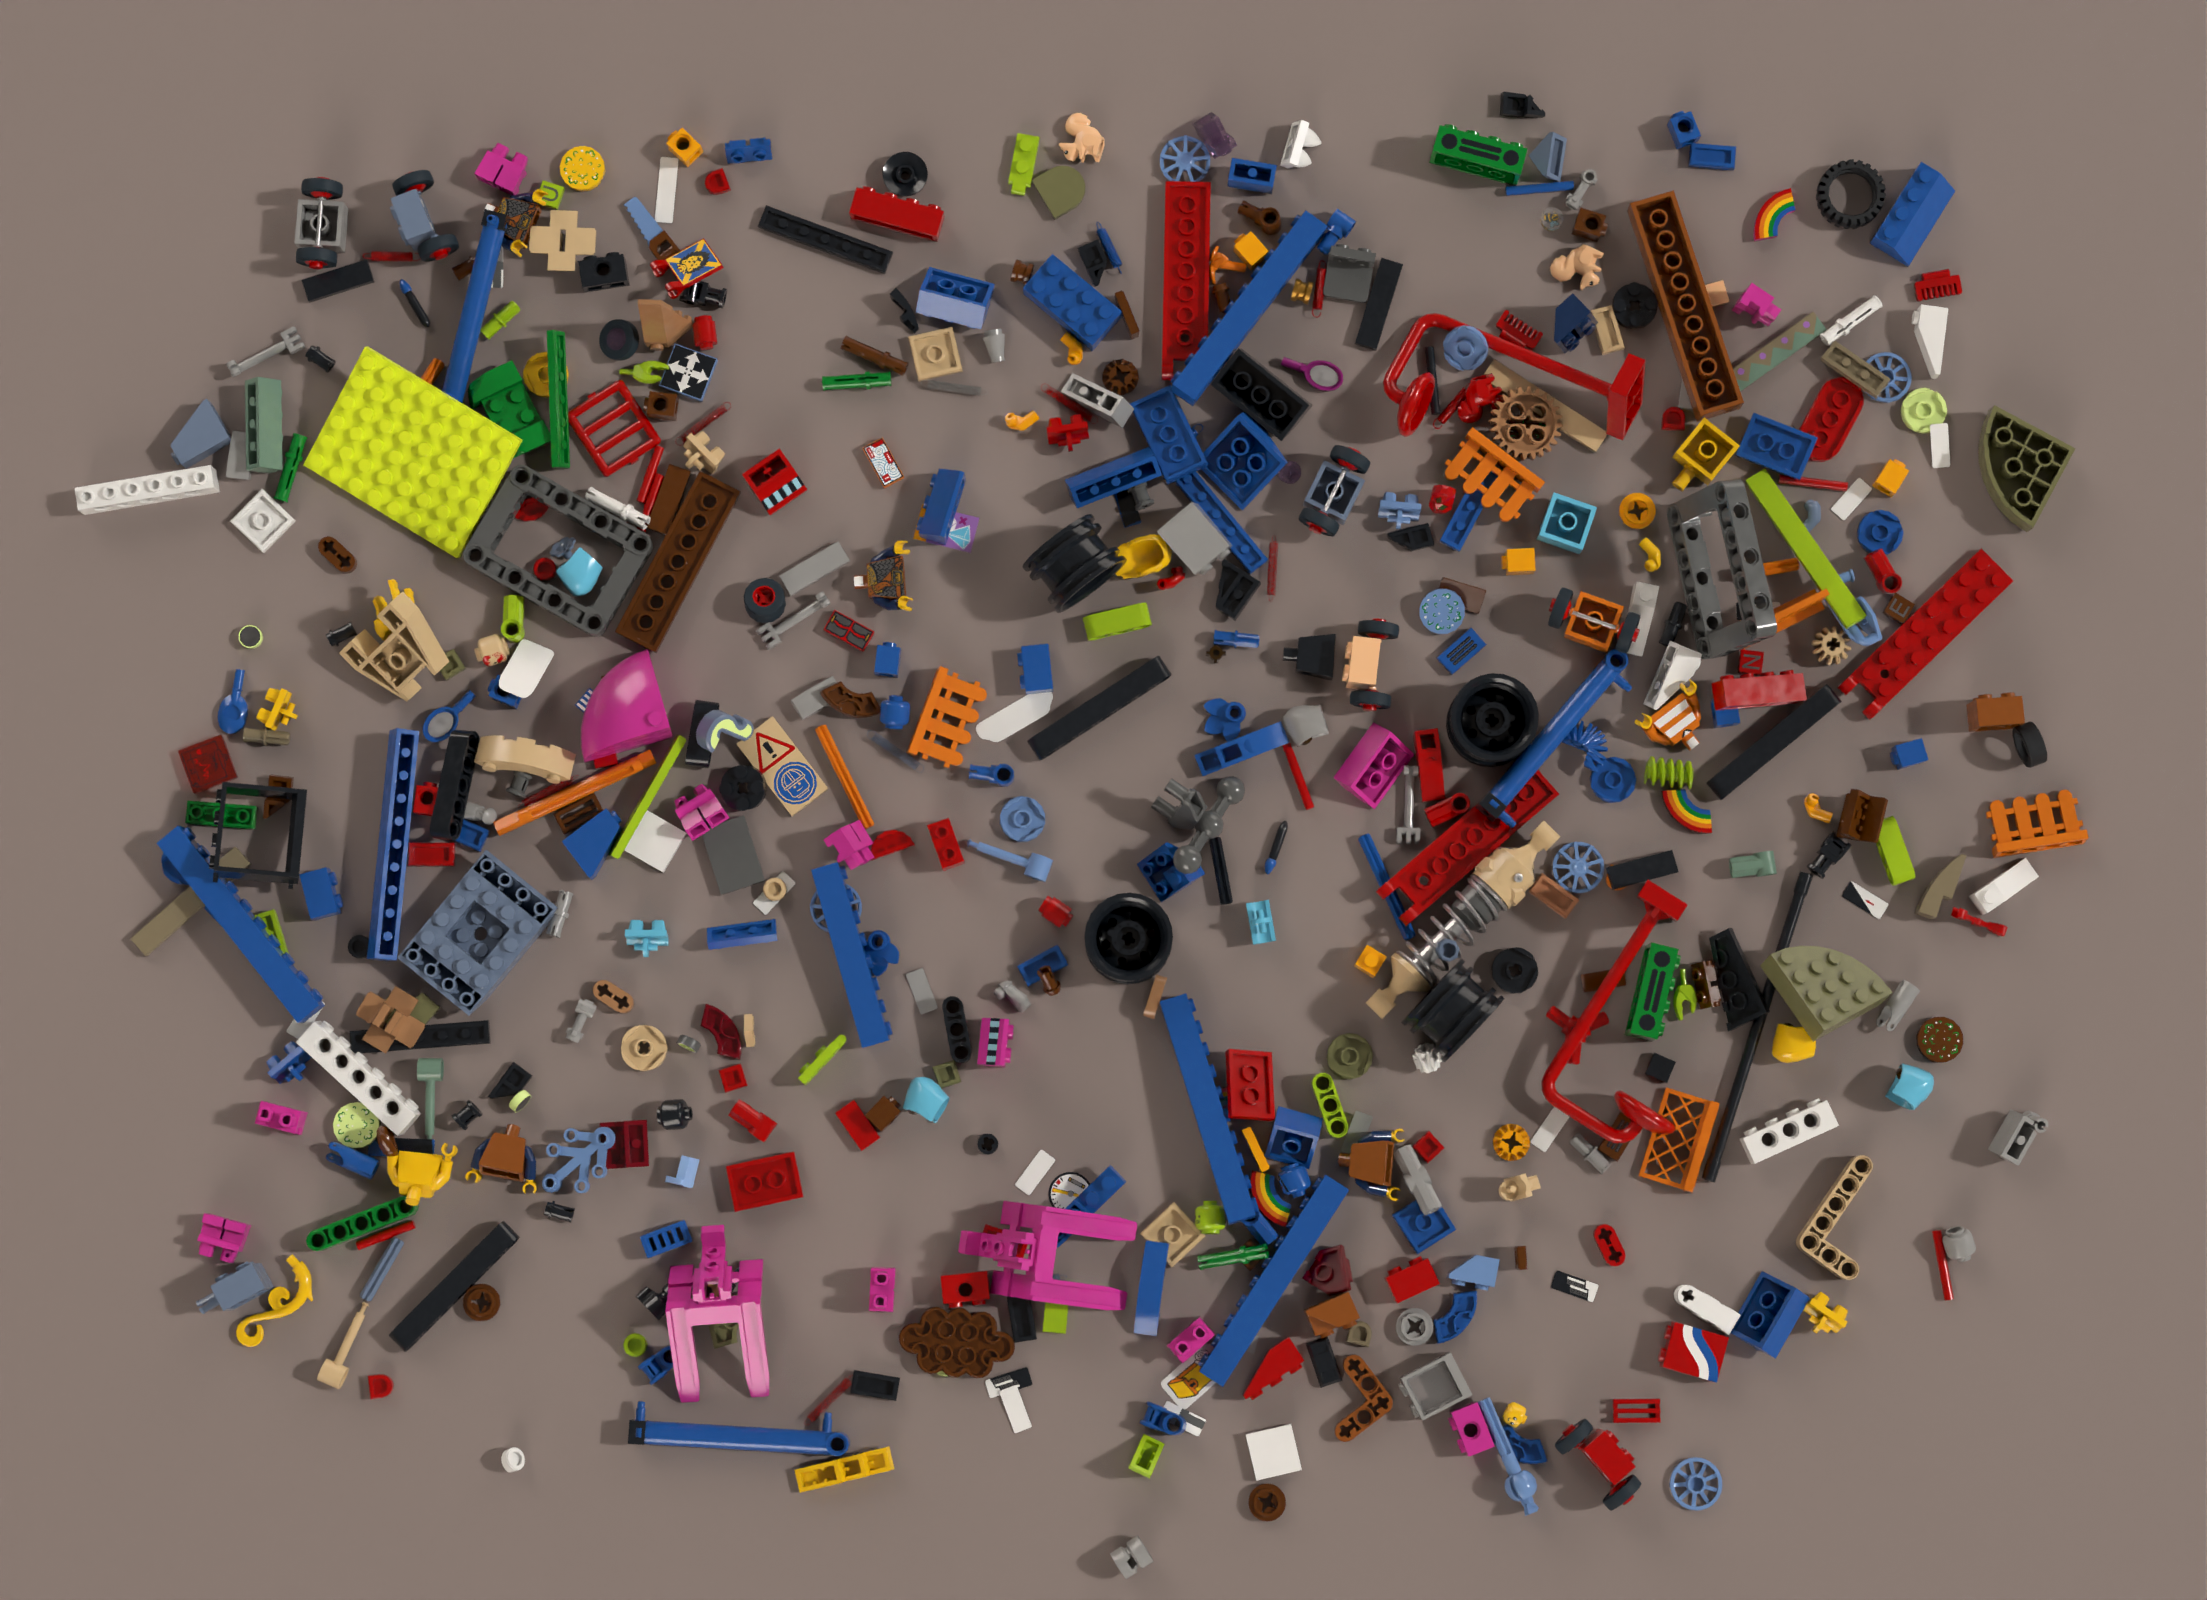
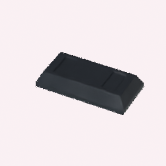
(1021, 1319)
(1324, 1362)
(875, 1385)

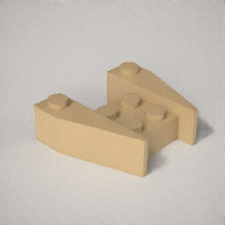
(402, 654)

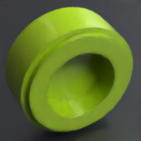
(635, 1345)

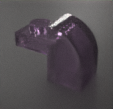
(1214, 135)

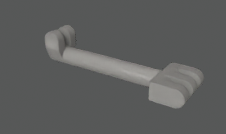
(236, 369)
(821, 602)
(1408, 830)

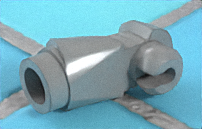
(478, 813)
(1015, 996)

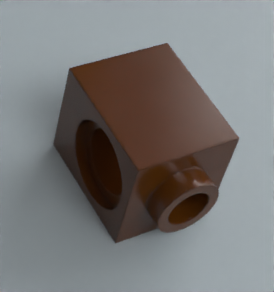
(1580, 227)
(670, 410)
(884, 1112)

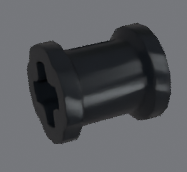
(467, 1115)

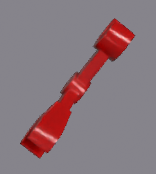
(1995, 928)

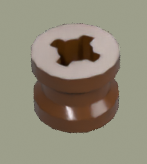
(1021, 272)

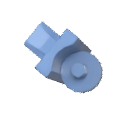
(1399, 511)

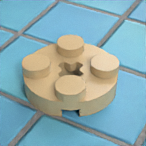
(644, 1061)

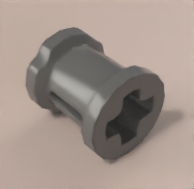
(1141, 496)
(519, 784)

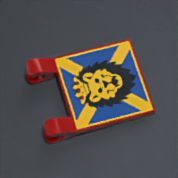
(688, 267)

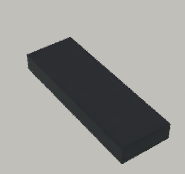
(338, 281)
(1642, 870)

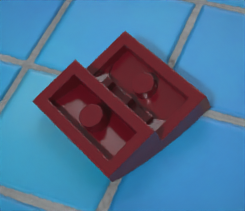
(630, 1144)

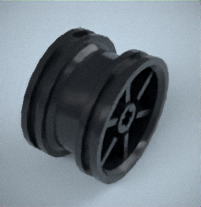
(1074, 563)
(1506, 691)
(1151, 917)
(1453, 1010)

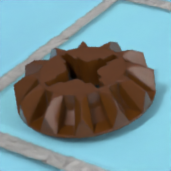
(1117, 386)
(473, 1309)
(1269, 1513)

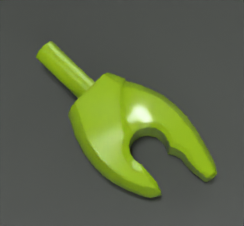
(643, 371)
(1682, 993)

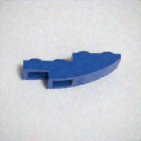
(1242, 748)
(1095, 1195)

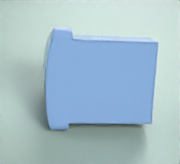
(686, 1172)

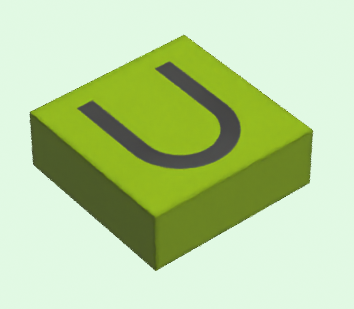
(554, 196)

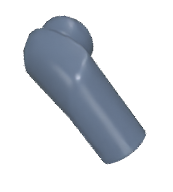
(1814, 514)

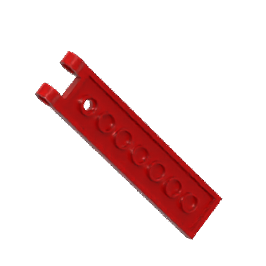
(1185, 270)
(1928, 630)
(1464, 848)

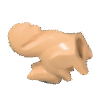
(1087, 139)
(1581, 261)

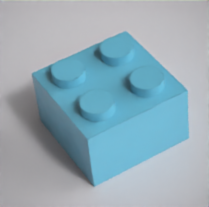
(1566, 523)

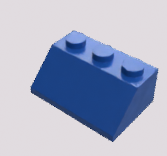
(954, 298)
(941, 505)
(1769, 1314)

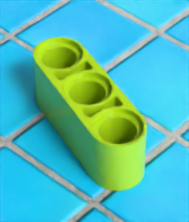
(1117, 621)
(1894, 853)
(1338, 1113)

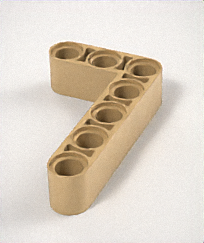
(1831, 1217)

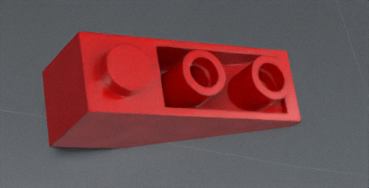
(1429, 764)
(1276, 1362)

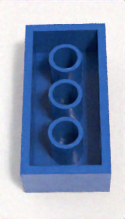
(1072, 302)

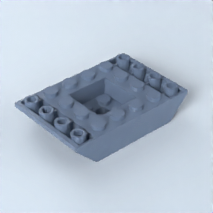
(446, 945)

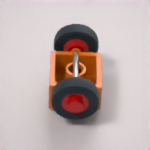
(1594, 621)

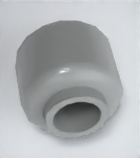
(1959, 1243)

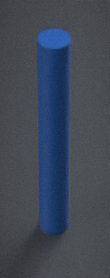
(1539, 188)

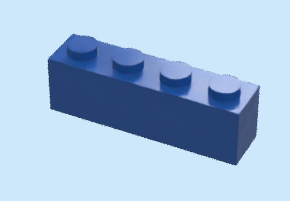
(1113, 477)

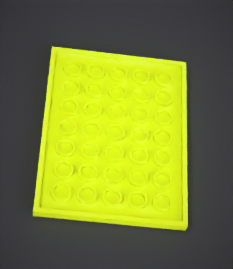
(412, 452)

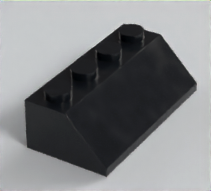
(1261, 394)

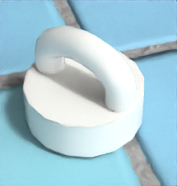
(513, 1459)

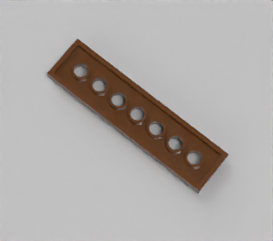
(684, 577)

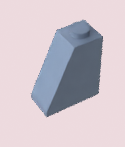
(200, 436)

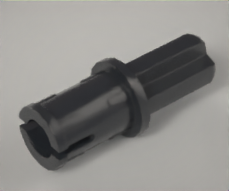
(1673, 623)

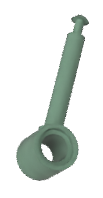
(430, 1071)

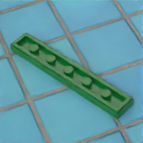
(558, 399)

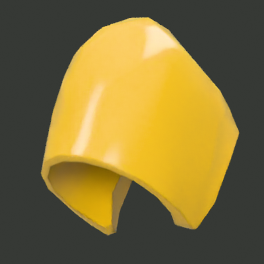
(1792, 1044)

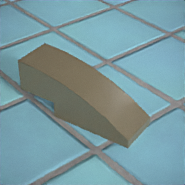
(1940, 888)

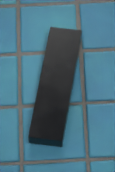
(1378, 304)

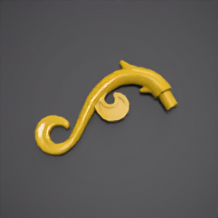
(302, 1275)

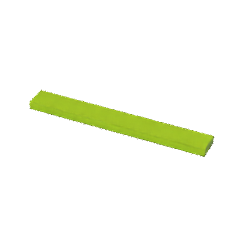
(1805, 548)

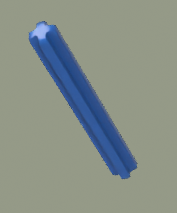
(1382, 877)

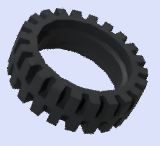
(1869, 175)

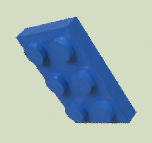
(1776, 446)

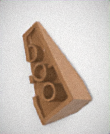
(661, 324)

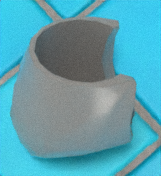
(1305, 723)

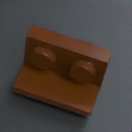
(1862, 817)

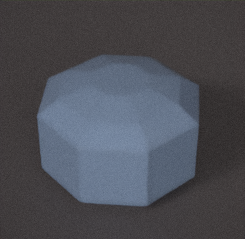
(1447, 950)

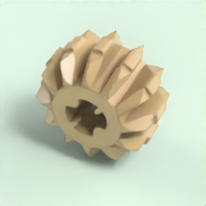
(1824, 639)

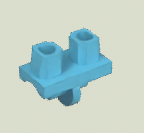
(1260, 922)
(646, 939)

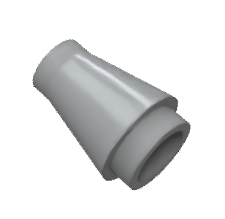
(995, 343)

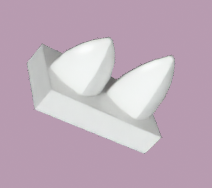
(1298, 137)

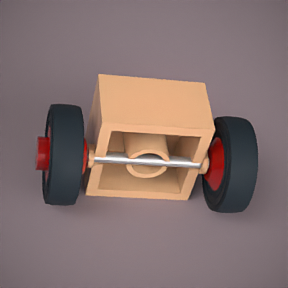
(1363, 663)

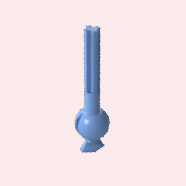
(1520, 1483)

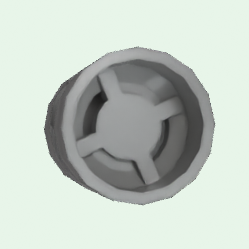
(1135, 1549)

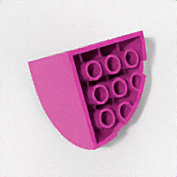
(624, 710)

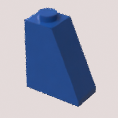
(594, 841)

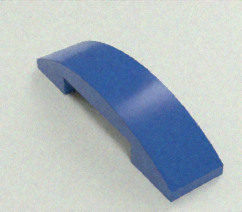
(1151, 1288)

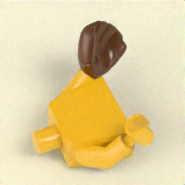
(415, 1172)

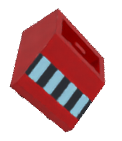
(774, 482)

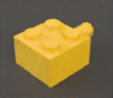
(1703, 454)

